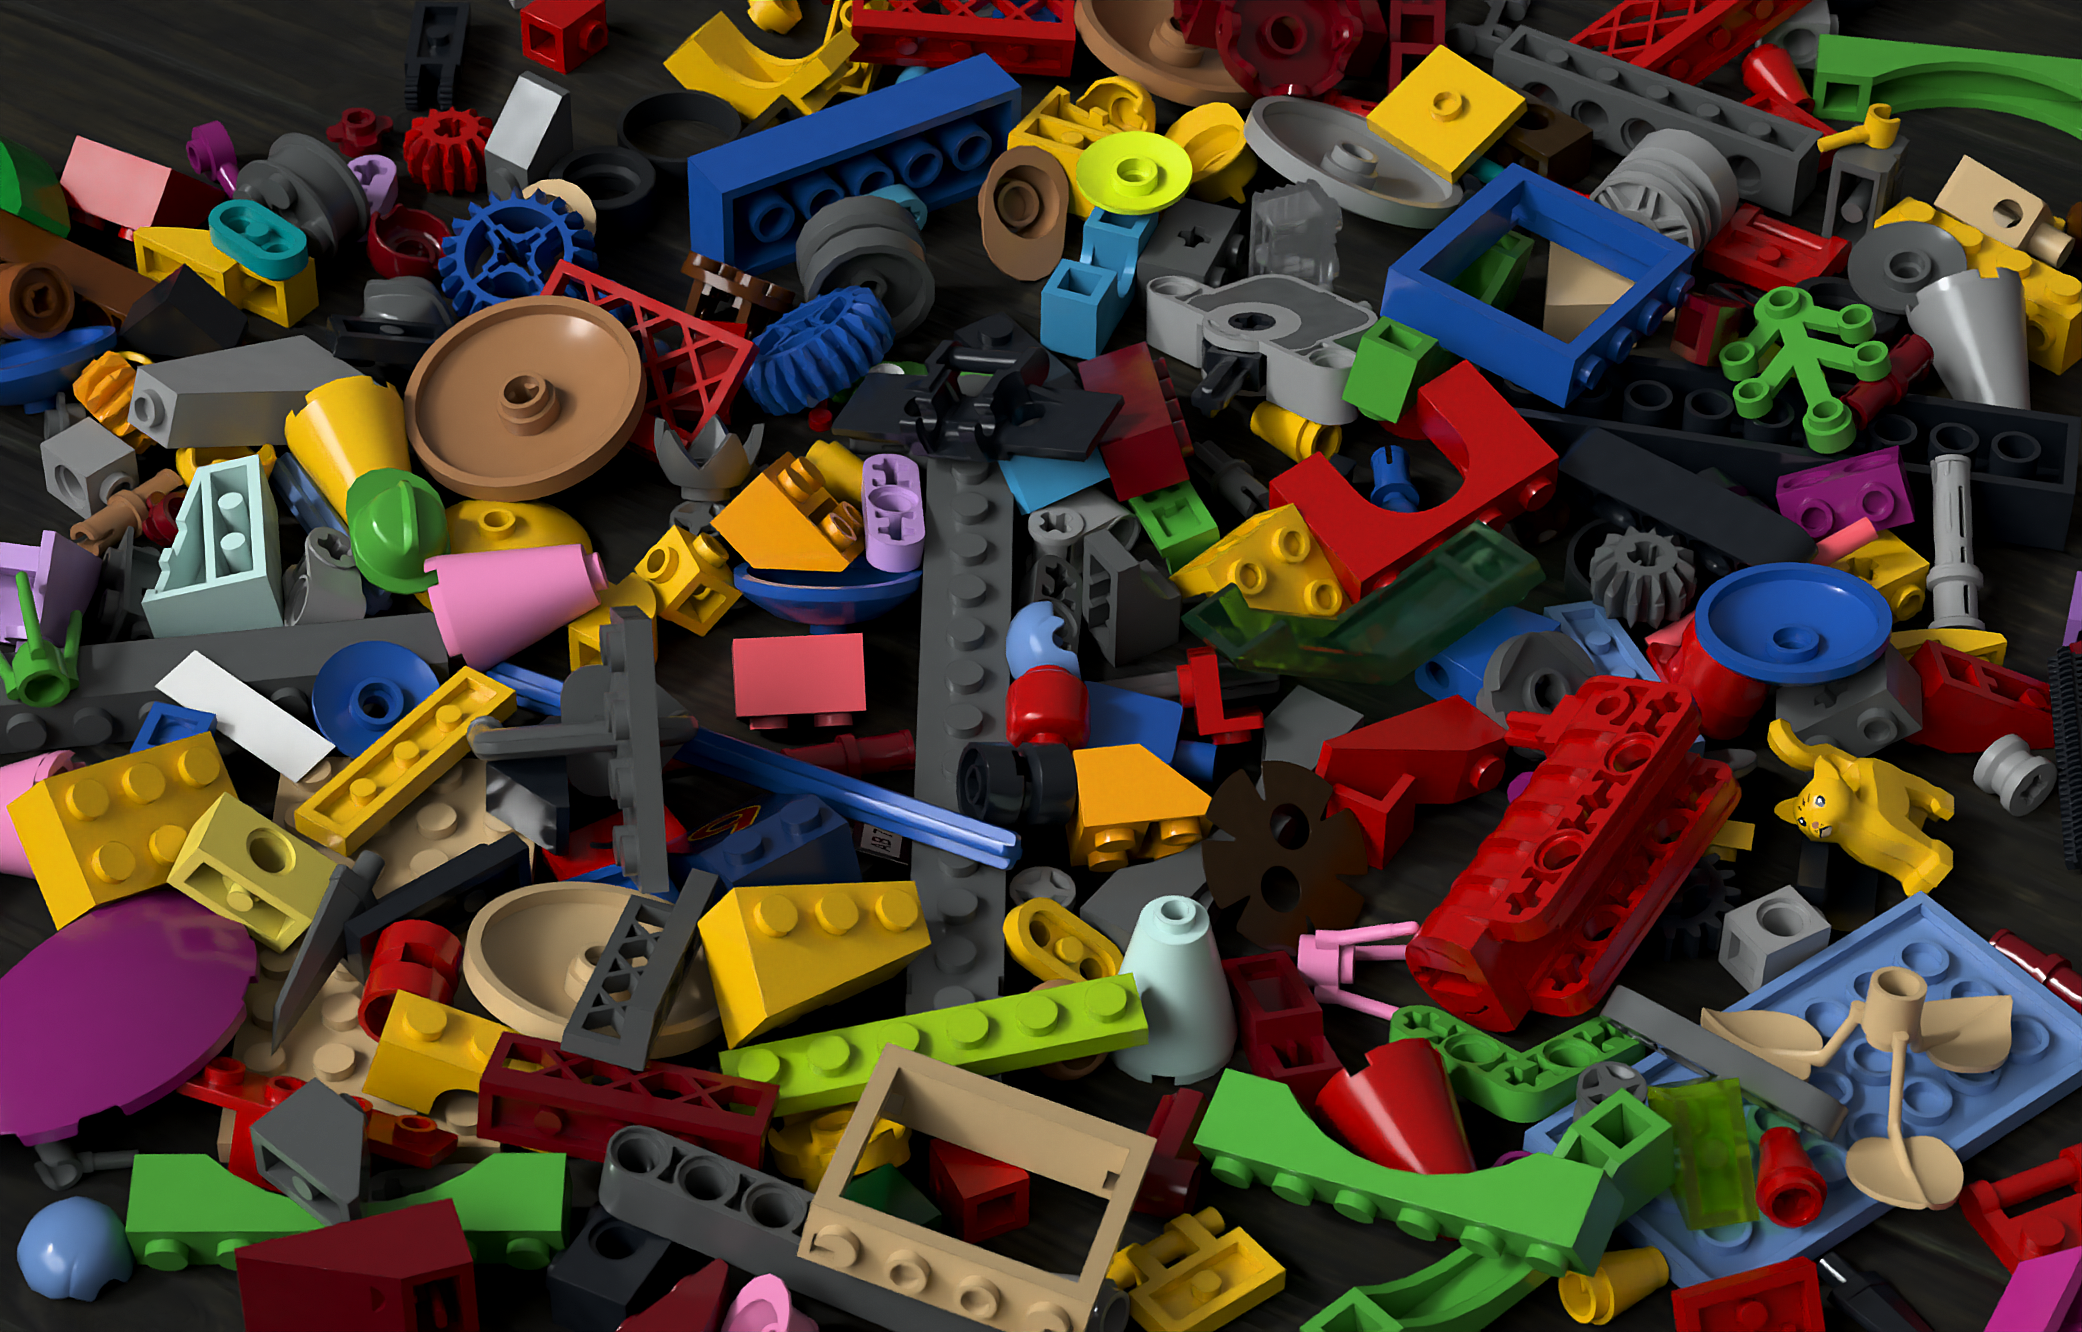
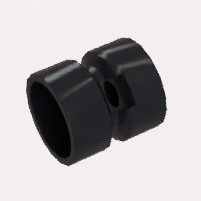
(1017, 785)

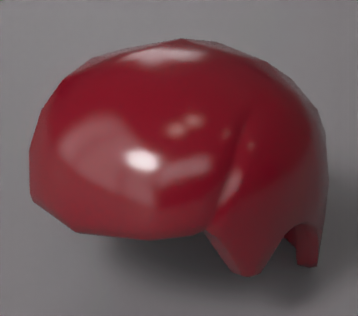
(406, 243)

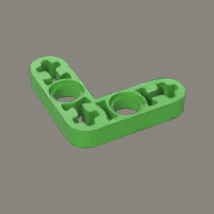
(1509, 1082)

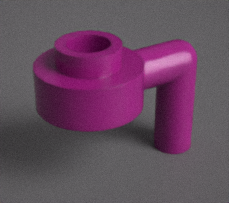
(214, 155)

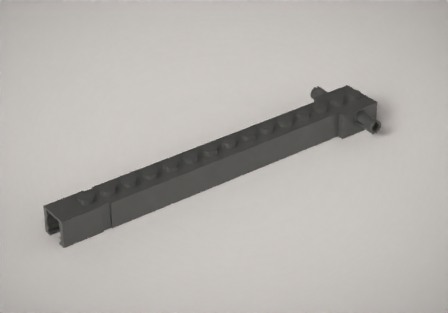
(959, 702)

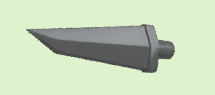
(325, 941)

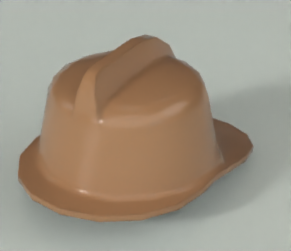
(1024, 212)

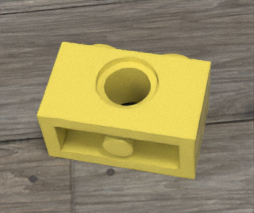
(252, 872)

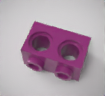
(1847, 490)

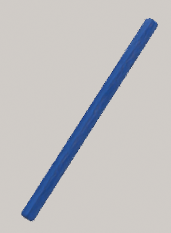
(788, 775)

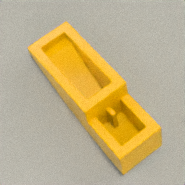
(167, 248)

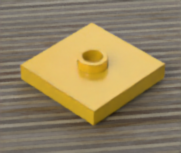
(1446, 114)

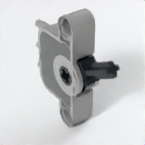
(1261, 340)

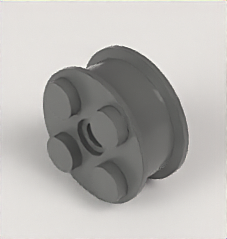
(310, 190)

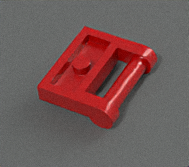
(1772, 252)
(2037, 1232)

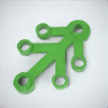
(1787, 316)

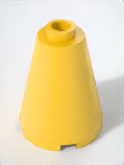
(347, 433)

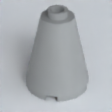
(1977, 336)

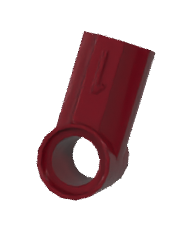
(1176, 1163)

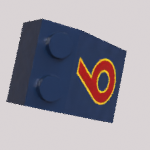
(768, 844)

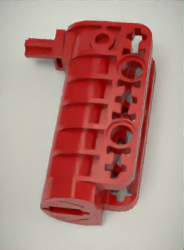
(1576, 856)

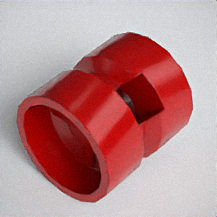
(414, 959)

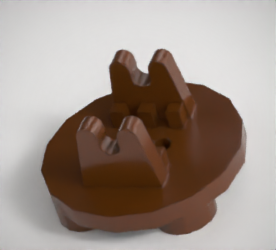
(719, 280)

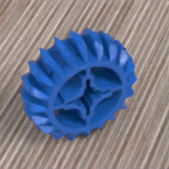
(548, 233)
(819, 350)

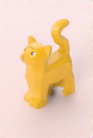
(1866, 810)

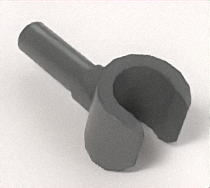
(64, 1167)

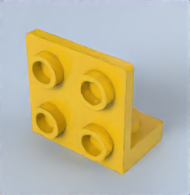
(1271, 563)

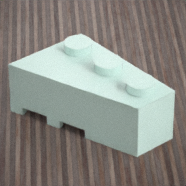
(224, 557)

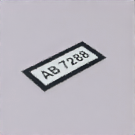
(881, 843)

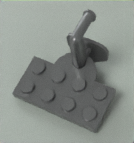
(615, 741)

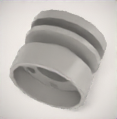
(1673, 187)

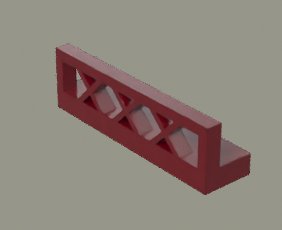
(563, 1115)

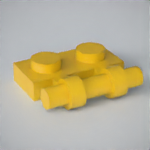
(1207, 1287)

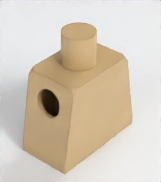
(1994, 204)
(1579, 293)

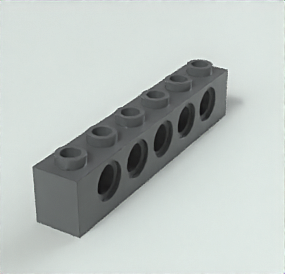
(1624, 103)

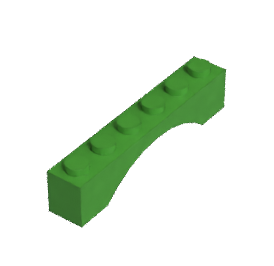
(1912, 76)
(1400, 360)
(1533, 1208)
(198, 1212)
(1470, 1290)

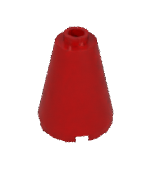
(1399, 1112)

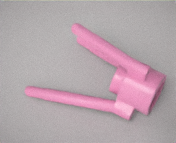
(1330, 960)

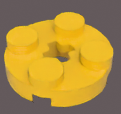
(812, 1136)

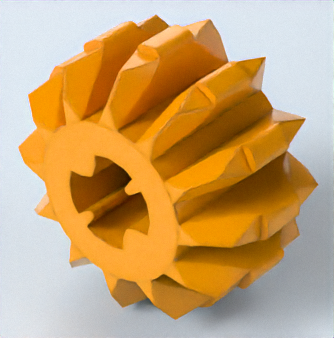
(107, 394)

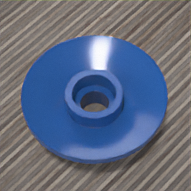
(366, 675)

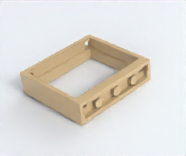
(1003, 1126)

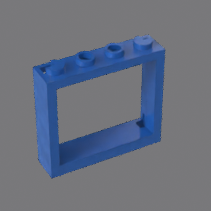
(1557, 371)

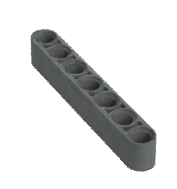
(746, 1223)

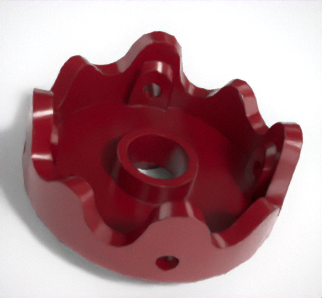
(1322, 45)

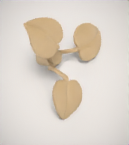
(1953, 1032)

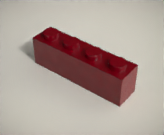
(1149, 434)

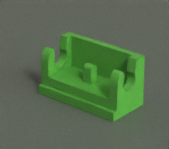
(1176, 523)

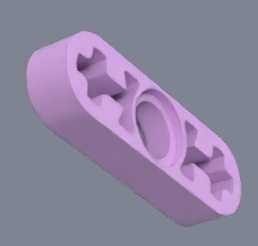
(892, 513)

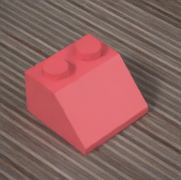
(799, 678)

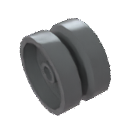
(871, 246)

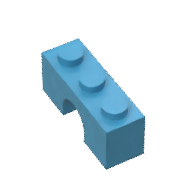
(1091, 296)

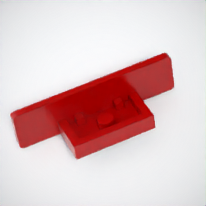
(252, 1095)

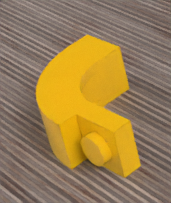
(732, 68)

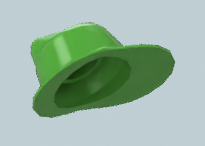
(395, 527)

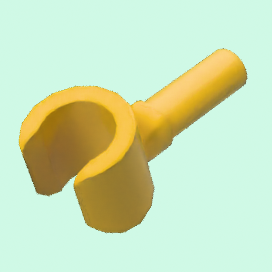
(1876, 132)

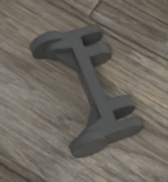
(1486, 38)

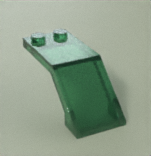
(1386, 630)

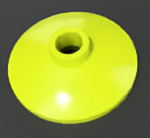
(1134, 173)

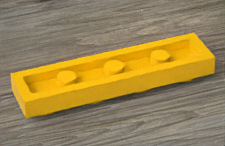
(402, 762)

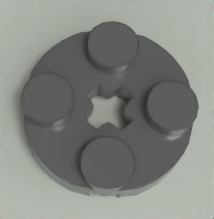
(1521, 665)

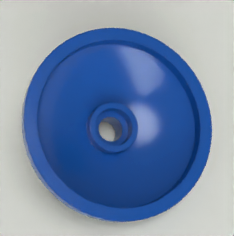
(40, 367)
(828, 598)
(1793, 624)

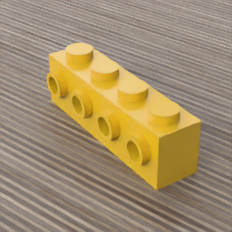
(2051, 296)

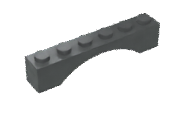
(1290, 734)

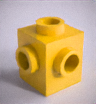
(689, 579)

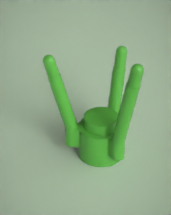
(40, 670)

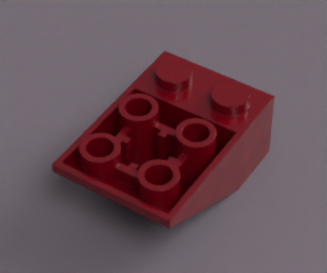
(364, 1276)

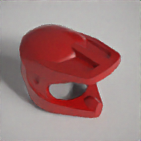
(1723, 697)

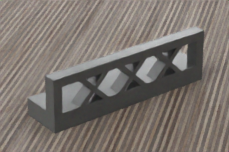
(651, 986)

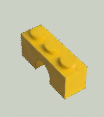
(432, 1051)

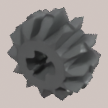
(1643, 577)

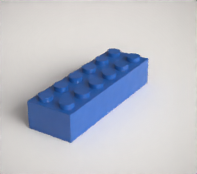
(920, 133)

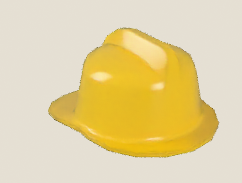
(1217, 150)

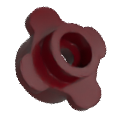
(360, 132)
(161, 522)

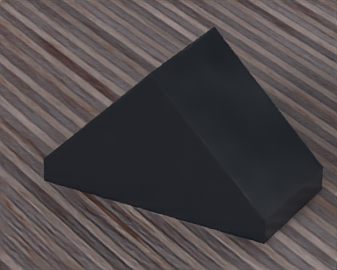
(182, 319)
(532, 797)

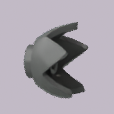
(711, 462)

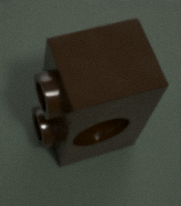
(1545, 143)

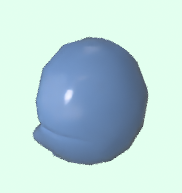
(1033, 641)
(74, 1249)

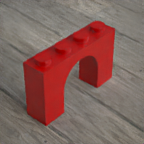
(1481, 434)

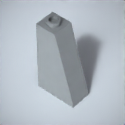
(231, 393)

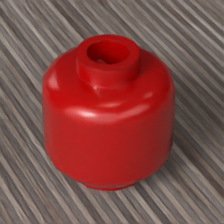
(1048, 708)

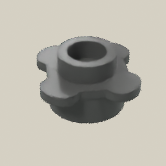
(63, 417)

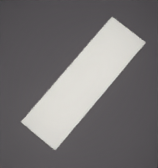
(246, 716)

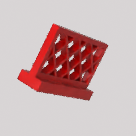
(940, 40)
(1692, 42)
(724, 384)

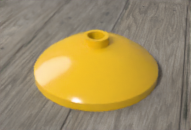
(508, 525)

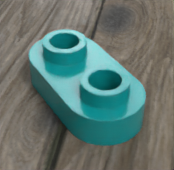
(258, 239)

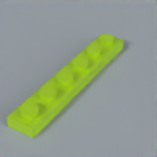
(975, 1036)

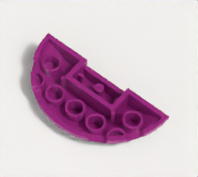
(118, 1011)

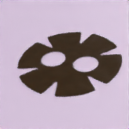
(1237, 866)

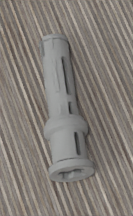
(1954, 576)

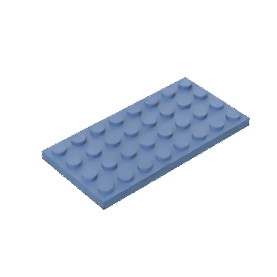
(1952, 1106)

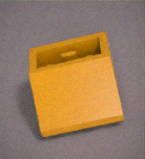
(792, 521)
(1131, 809)

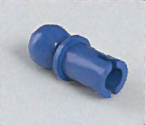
(1393, 481)

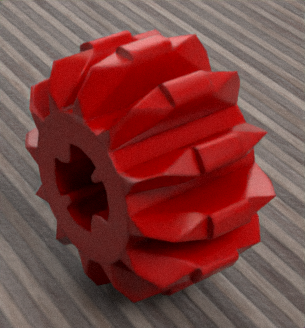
(448, 150)

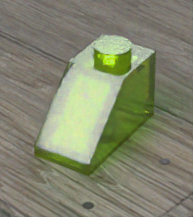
(1709, 1150)

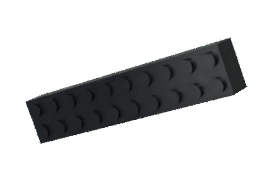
(1688, 415)

